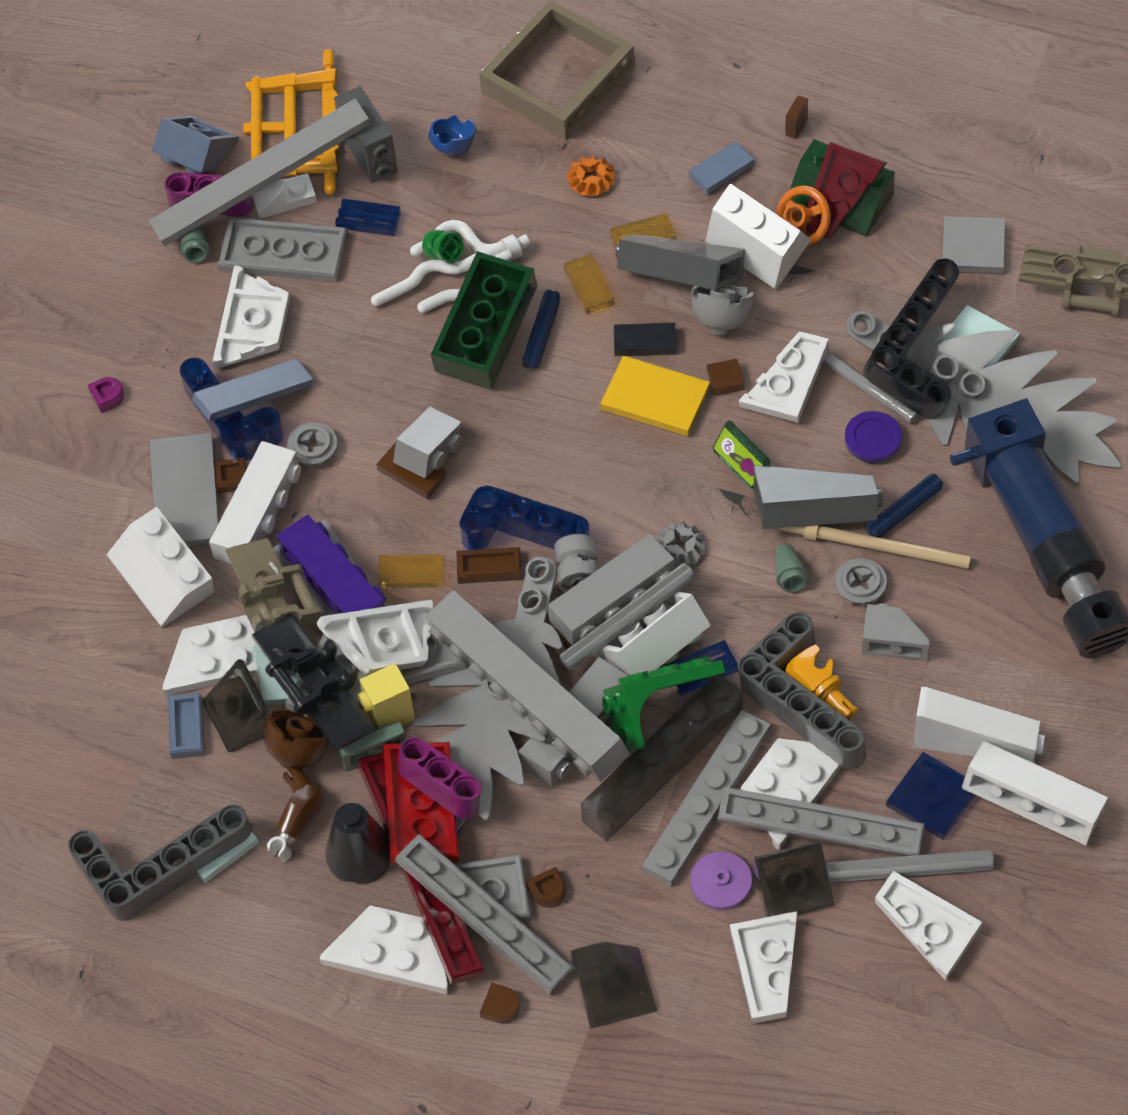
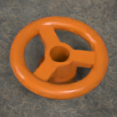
(789, 211)

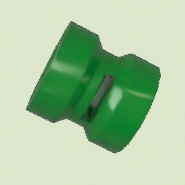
(443, 245)

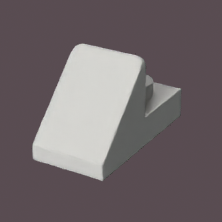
(284, 196)

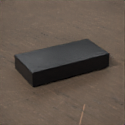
(644, 339)

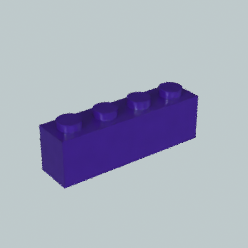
(328, 568)

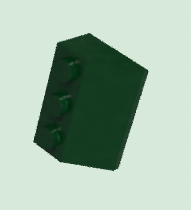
(870, 205)

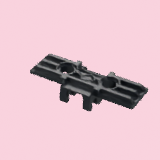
(320, 674)

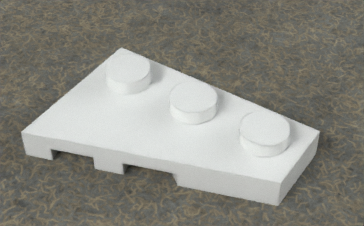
(790, 380)
(928, 922)
(765, 963)

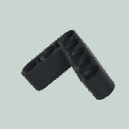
(906, 333)

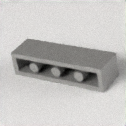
(610, 589)
(543, 758)

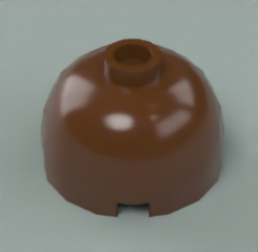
(294, 739)

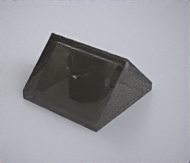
(237, 708)
(793, 880)

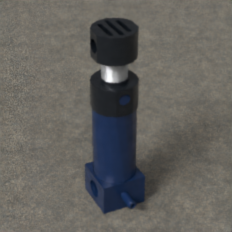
(1009, 454)

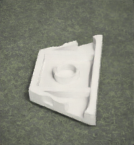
(251, 319)
(381, 635)
(208, 653)
(793, 772)
(389, 948)

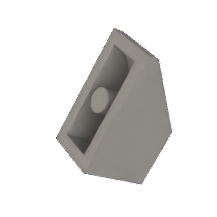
(893, 634)

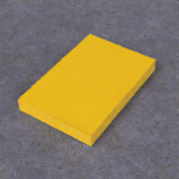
(655, 395)

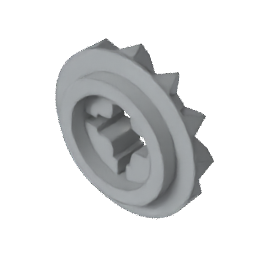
(304, 436)
(694, 544)
(863, 570)

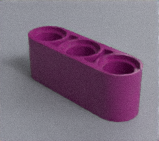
(182, 185)
(444, 791)

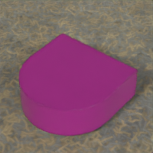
(106, 393)

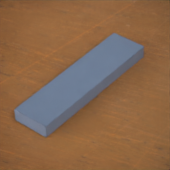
(252, 389)

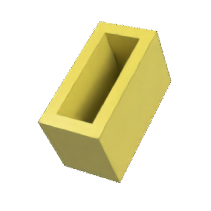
(386, 697)

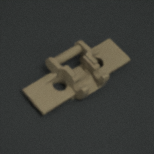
(1089, 266)
(263, 599)

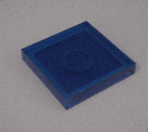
(931, 795)

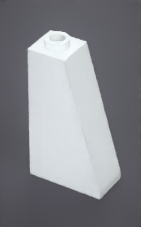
(961, 726)

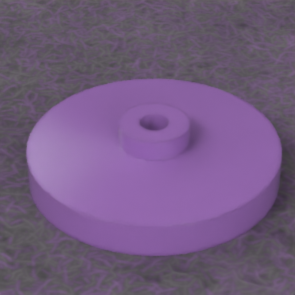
(721, 881)

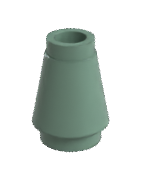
(194, 245)
(789, 569)

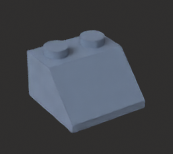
(193, 143)

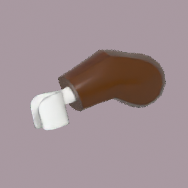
(297, 813)

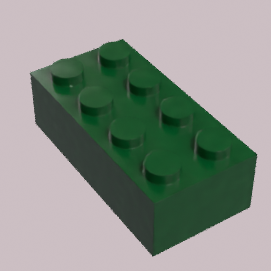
(484, 320)

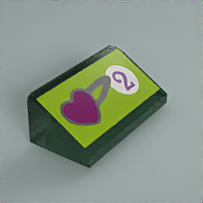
(739, 453)

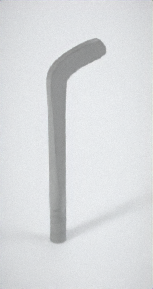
(872, 390)

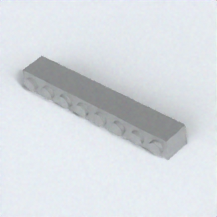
(527, 687)

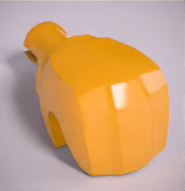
(820, 681)

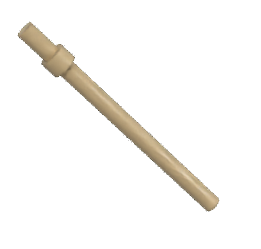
(816, 531)

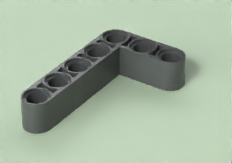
(793, 696)
(157, 864)

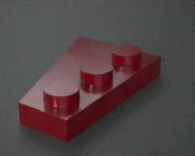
(843, 181)

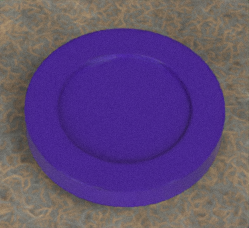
(873, 436)

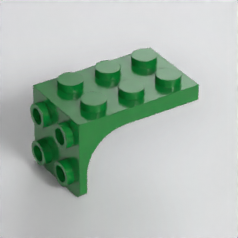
(625, 700)

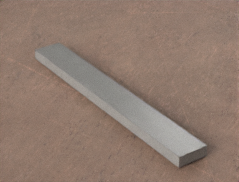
(260, 172)

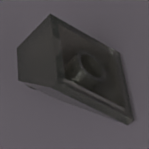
(612, 983)

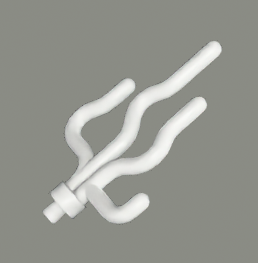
(508, 249)

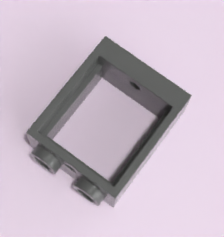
(372, 145)

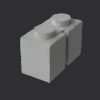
(427, 442)

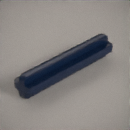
(541, 329)
(904, 506)

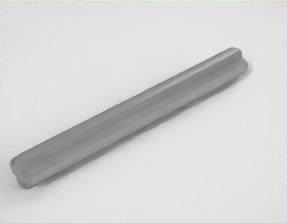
(627, 616)
(910, 865)

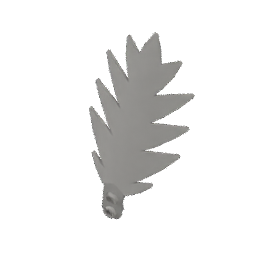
(977, 389)
(484, 717)

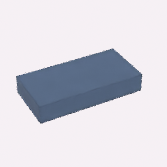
(721, 168)
(186, 725)

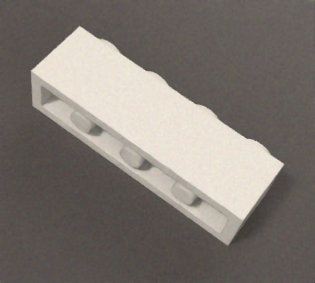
(256, 499)
(1034, 792)

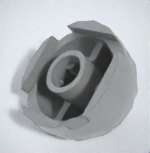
(721, 308)

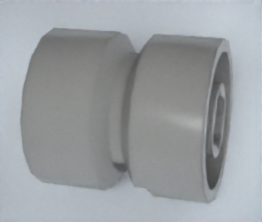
(575, 559)

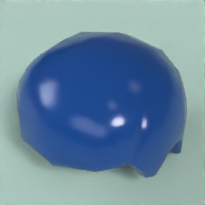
(452, 135)

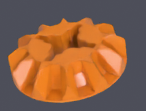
(593, 185)

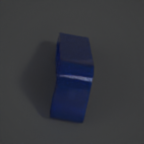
(238, 428)
(526, 526)

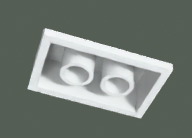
(768, 240)
(160, 568)
(657, 636)

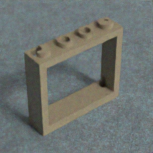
(583, 102)

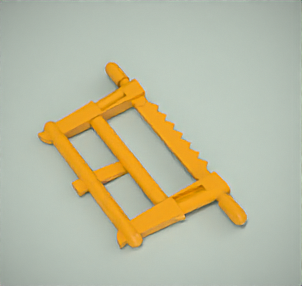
(290, 84)

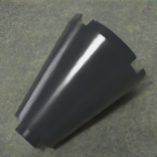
(357, 846)

